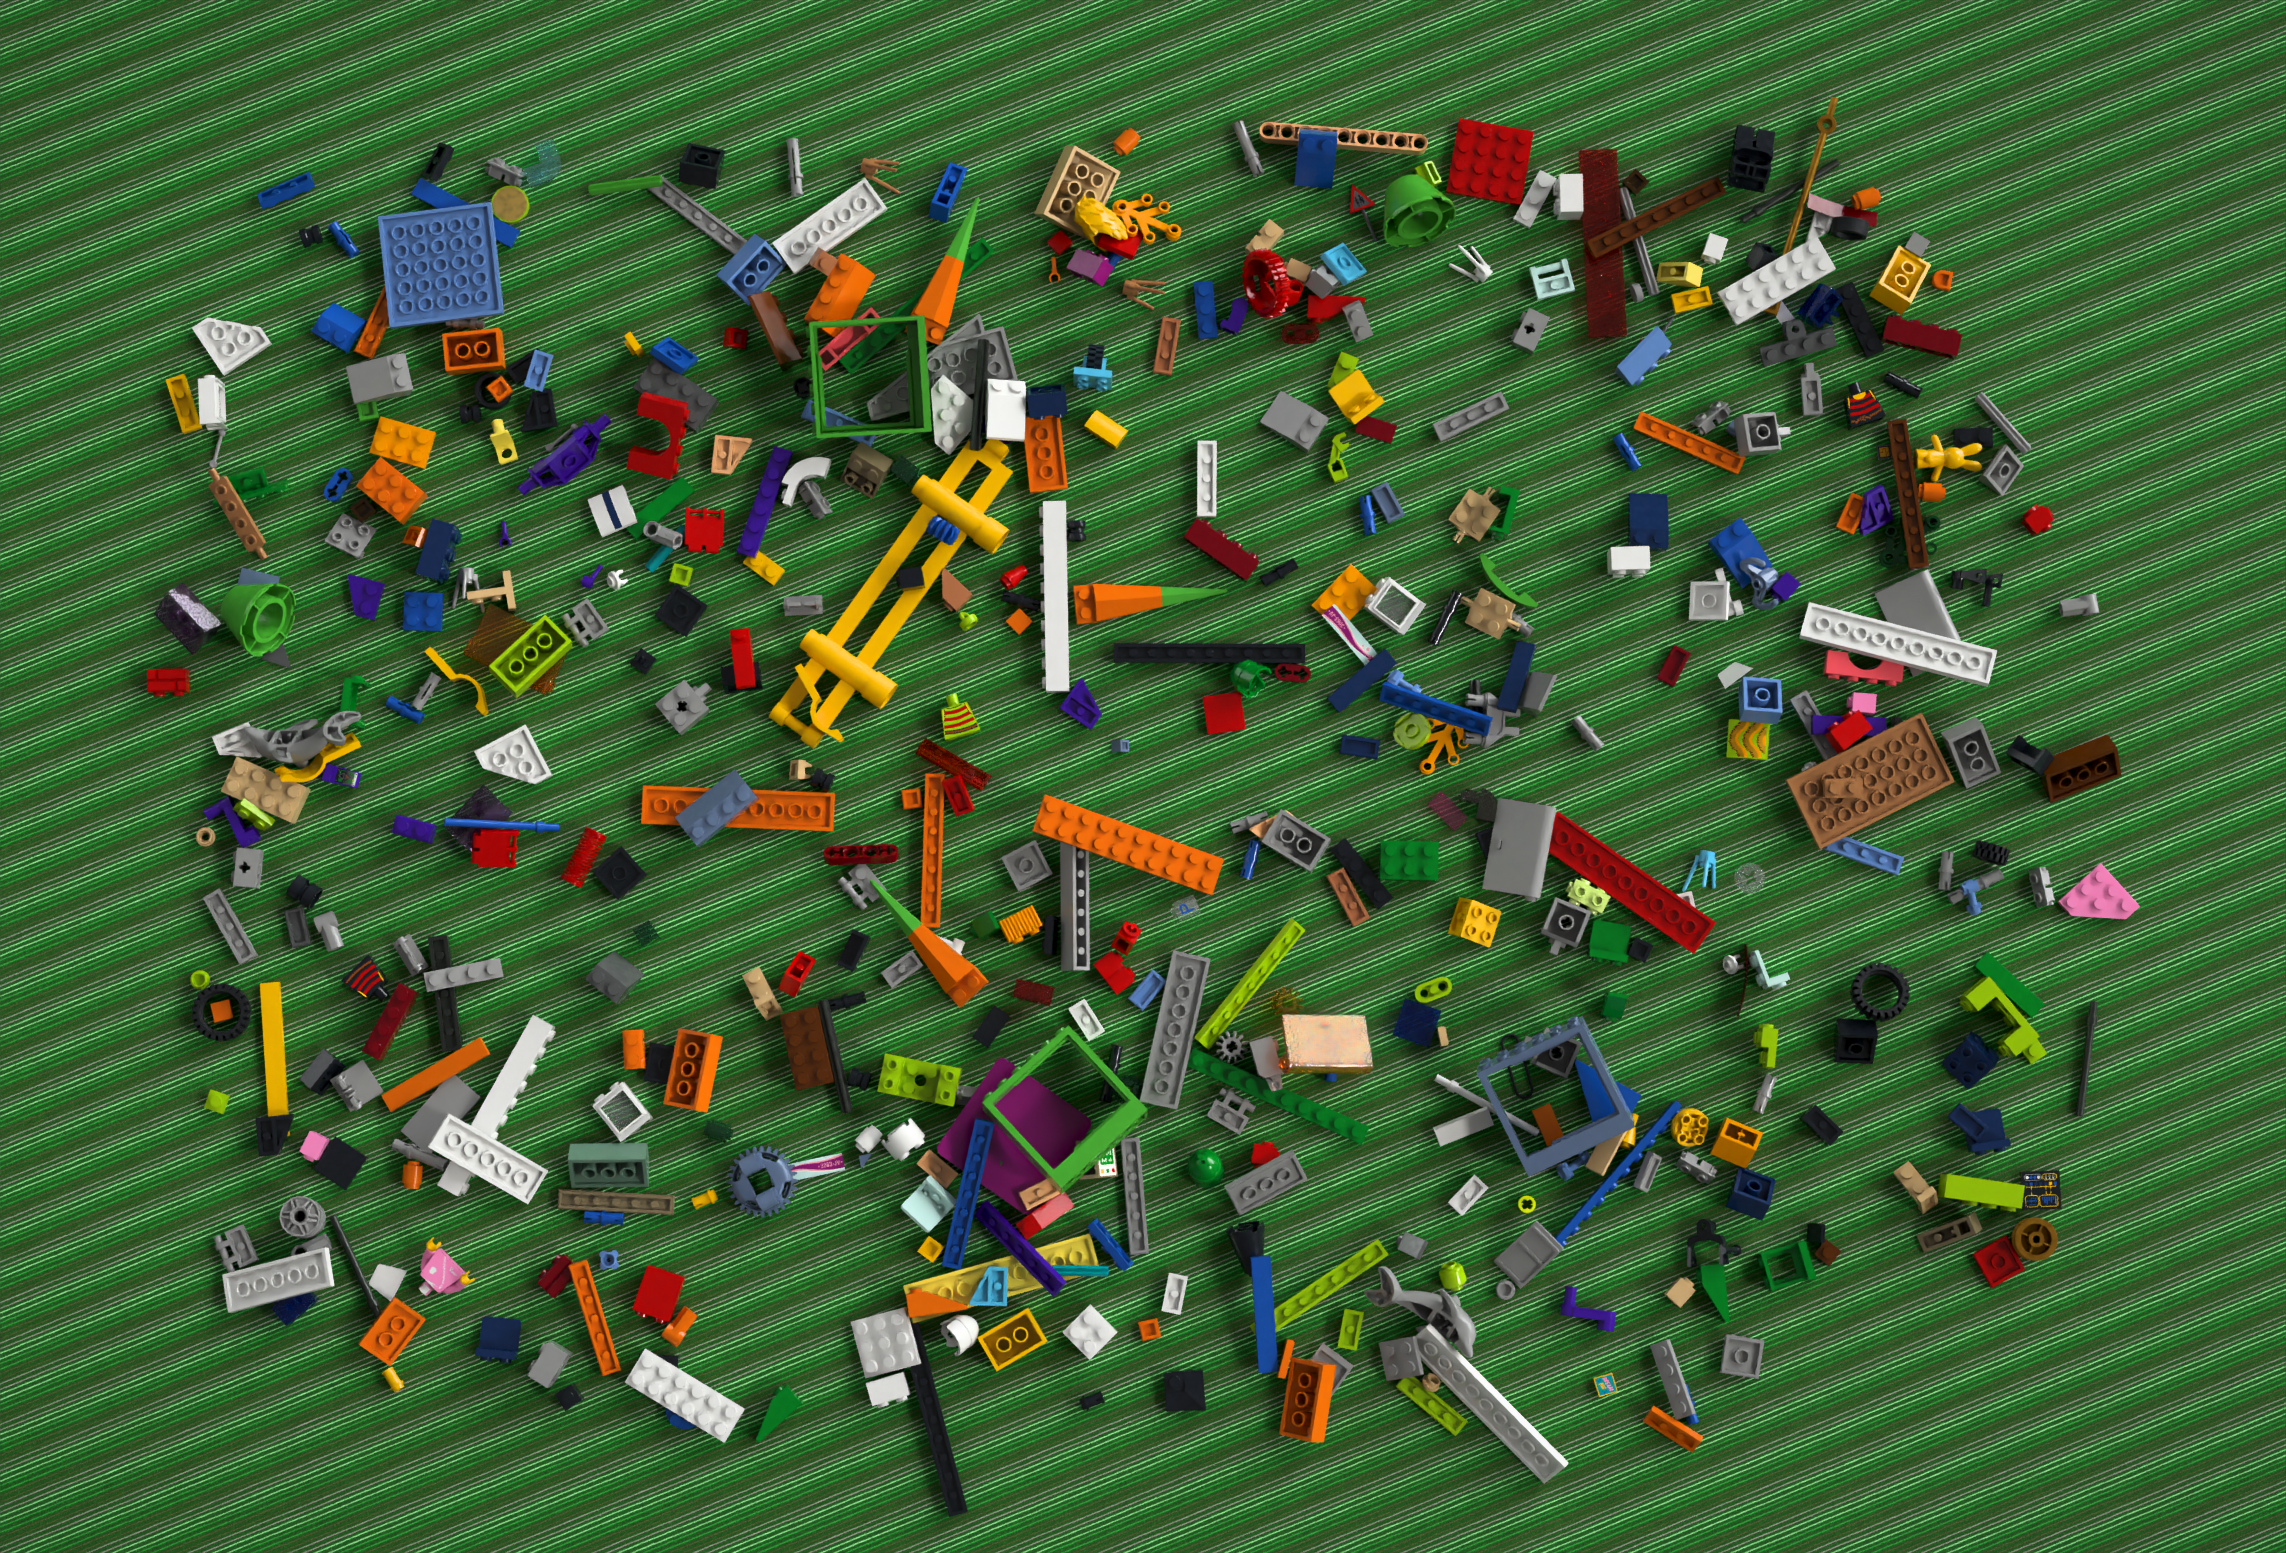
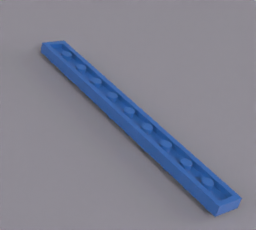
(1621, 1169)

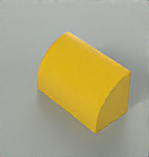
(1105, 429)

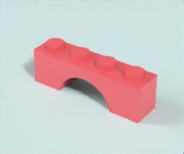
(846, 340)
(1839, 665)

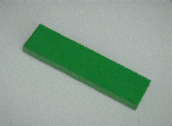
(661, 506)
(2009, 985)

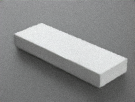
(1463, 1126)

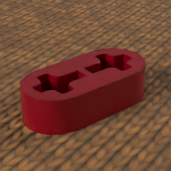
(1291, 677)

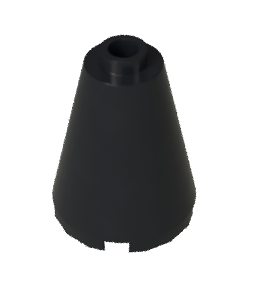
(1247, 1242)

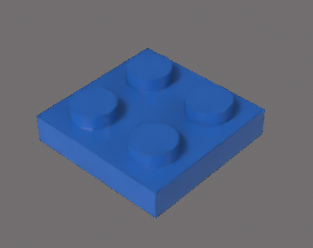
(674, 355)
(423, 611)

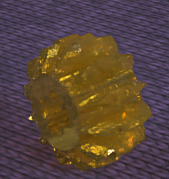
(1287, 996)

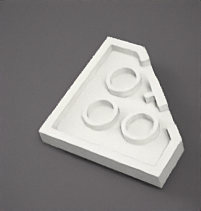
(230, 342)
(951, 414)
(515, 757)

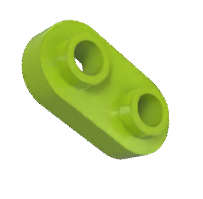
(1432, 989)

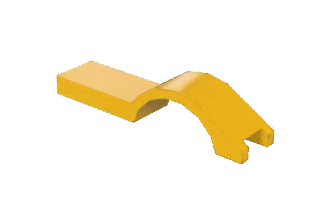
(481, 704)
(835, 734)
(327, 754)

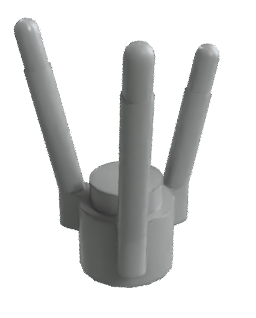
(465, 577)

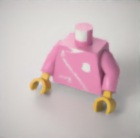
(441, 1271)

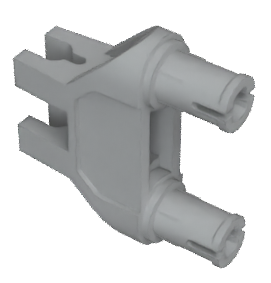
(1497, 729)

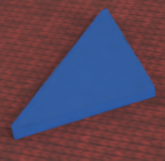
(1596, 1096)

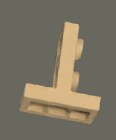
(495, 594)
(762, 994)
(1917, 1187)

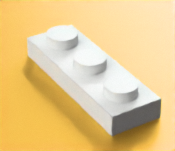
(1534, 199)

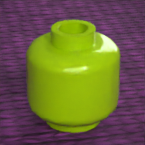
(1452, 1275)

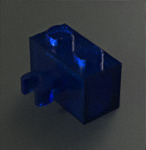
(1820, 306)
(292, 1308)

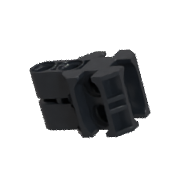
(1751, 159)

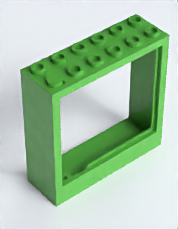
(916, 375)
(1097, 1143)

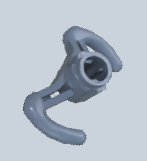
(1761, 581)

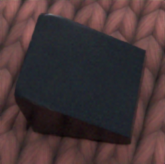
(1816, 1233)

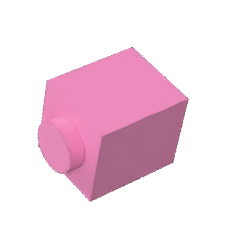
(1862, 701)
(314, 1146)

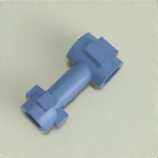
(1396, 678)
(1968, 888)
(1565, 1170)

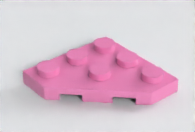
(2098, 897)

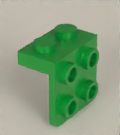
(1609, 942)

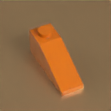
(928, 1303)

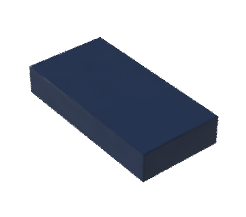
(1359, 747)
(1967, 1122)

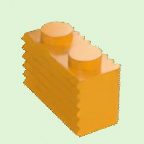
(1021, 924)

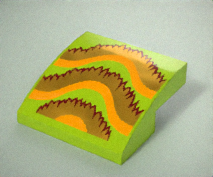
(1748, 740)

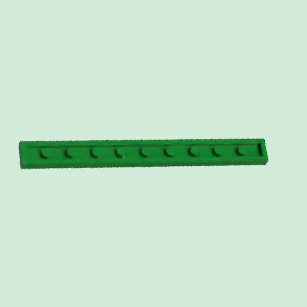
(886, 332)
(1281, 1098)

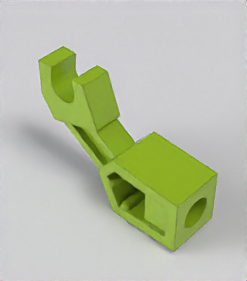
(1337, 448)

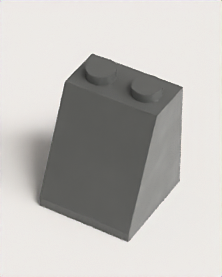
(615, 977)

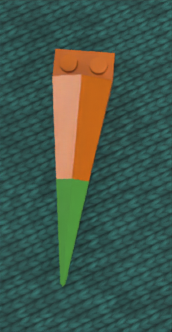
(941, 291)
(1105, 601)
(952, 971)

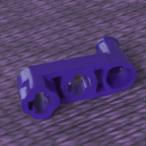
(244, 835)
(1605, 1319)

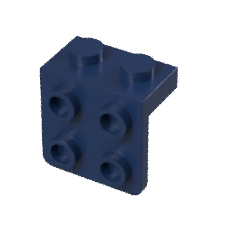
(1971, 1060)
(1993, 1138)
(499, 1339)

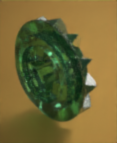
(1130, 1080)

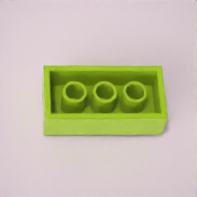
(530, 656)
(1982, 1191)

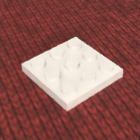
(885, 1342)

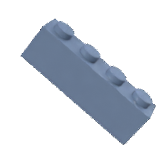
(716, 808)

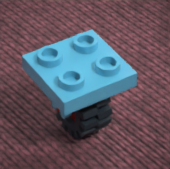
(1093, 372)

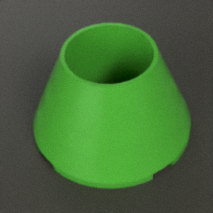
(1415, 212)
(259, 615)

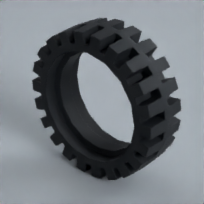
(1895, 977)
(202, 999)

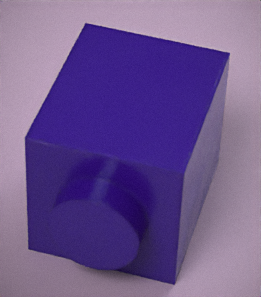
(1784, 587)

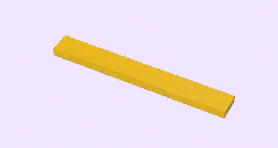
(274, 1049)

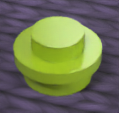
(200, 979)

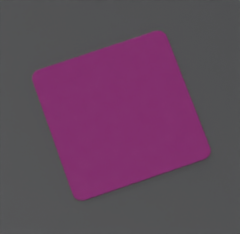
(1036, 1114)

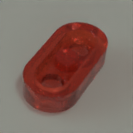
(1300, 335)

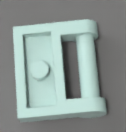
(1552, 285)

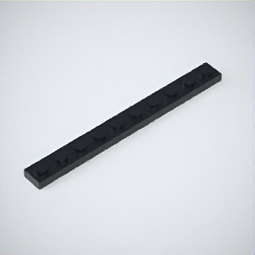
(1208, 653)
(937, 1430)

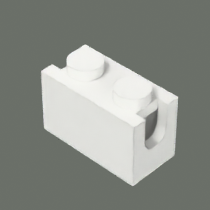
(888, 1389)

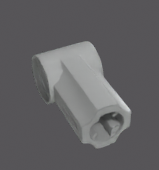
(663, 535)
(2084, 606)
(327, 926)
(317, 1243)

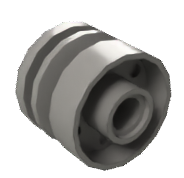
(314, 1217)

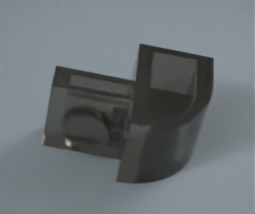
(1485, 802)

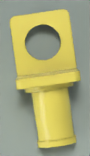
(502, 440)

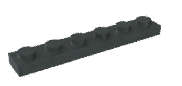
(445, 998)

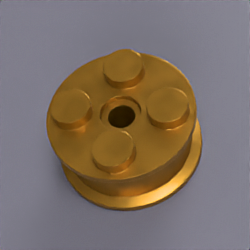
(2023, 1236)

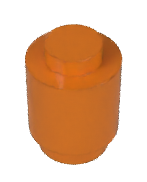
(1126, 142)
(1866, 198)
(1931, 492)
(412, 1174)

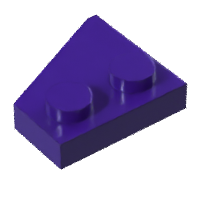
(1875, 510)
(365, 596)
(1081, 705)

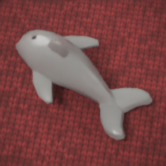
(297, 742)
(1441, 1311)

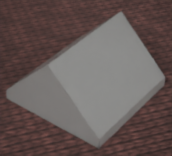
(2001, 470)

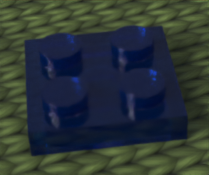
(1416, 1023)

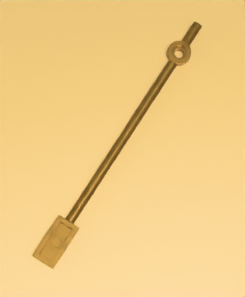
(1829, 119)

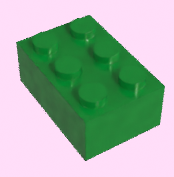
(1408, 861)

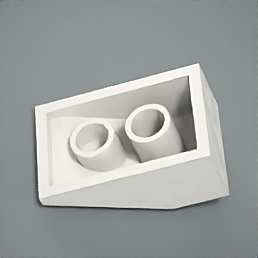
(1005, 410)

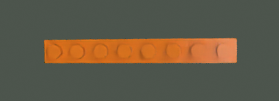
(932, 850)

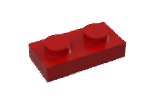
(958, 795)

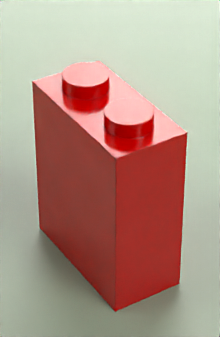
(658, 1294)

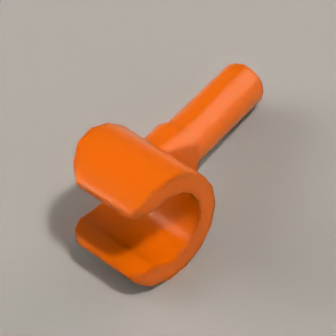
(1054, 269)

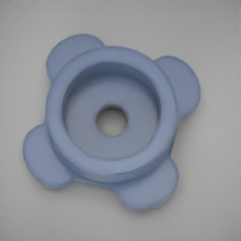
(613, 1263)

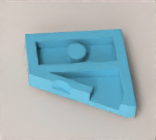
(992, 1288)

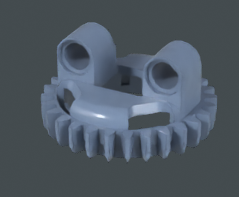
(779, 1172)

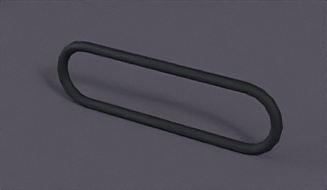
(1510, 1072)

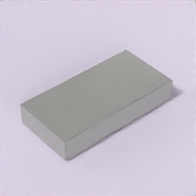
(1647, 1171)

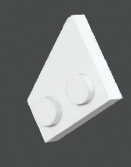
(236, 743)

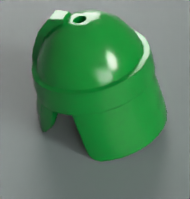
(1246, 676)
(1206, 1174)

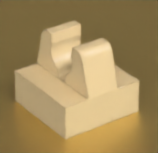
(797, 770)

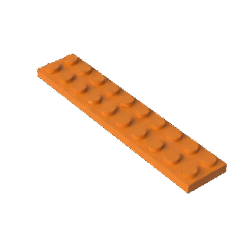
(772, 811)
(1127, 845)

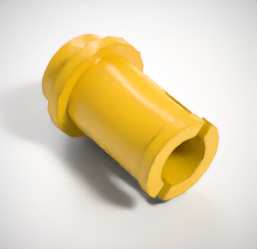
(704, 1199)
(393, 1380)

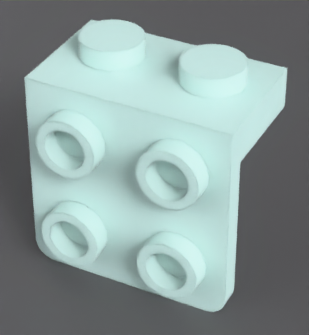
(1762, 977)
(928, 1204)

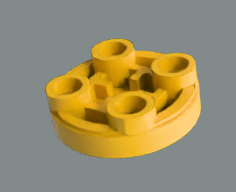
(1689, 1127)

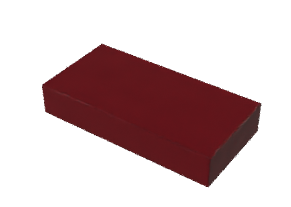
(1376, 429)
(1673, 666)

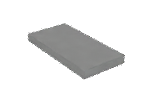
(450, 1097)
(1265, 1182)

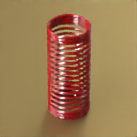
(583, 854)

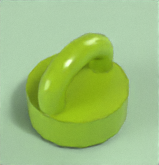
(967, 620)

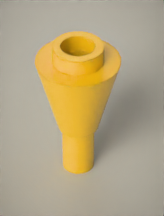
(1629, 1139)

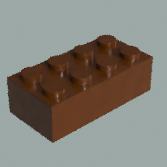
(807, 1048)

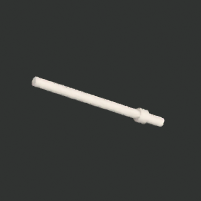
(1453, 1086)

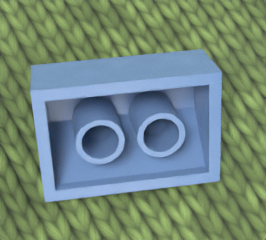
(751, 268)
(1644, 357)

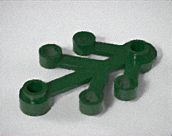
(1896, 559)

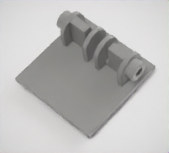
(350, 536)
(356, 1085)

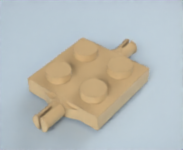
(1473, 515)
(1490, 613)

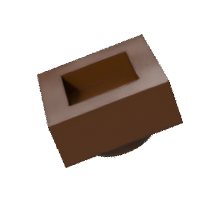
(1827, 1252)

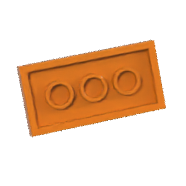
(1045, 455)

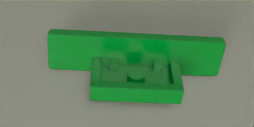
(253, 484)

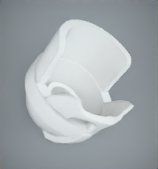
(964, 1332)

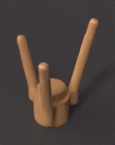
(871, 167)
(1133, 286)

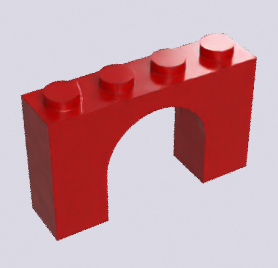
(673, 416)

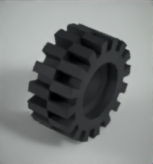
(1991, 853)

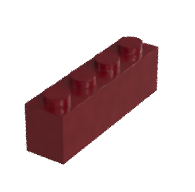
(1921, 337)
(1222, 550)
(390, 1021)

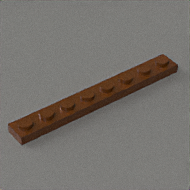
(1655, 218)
(1907, 494)

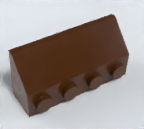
(776, 330)
(2081, 768)

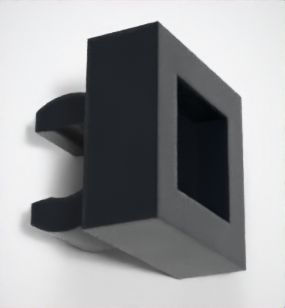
(643, 661)

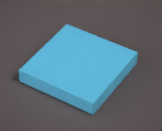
(1343, 264)

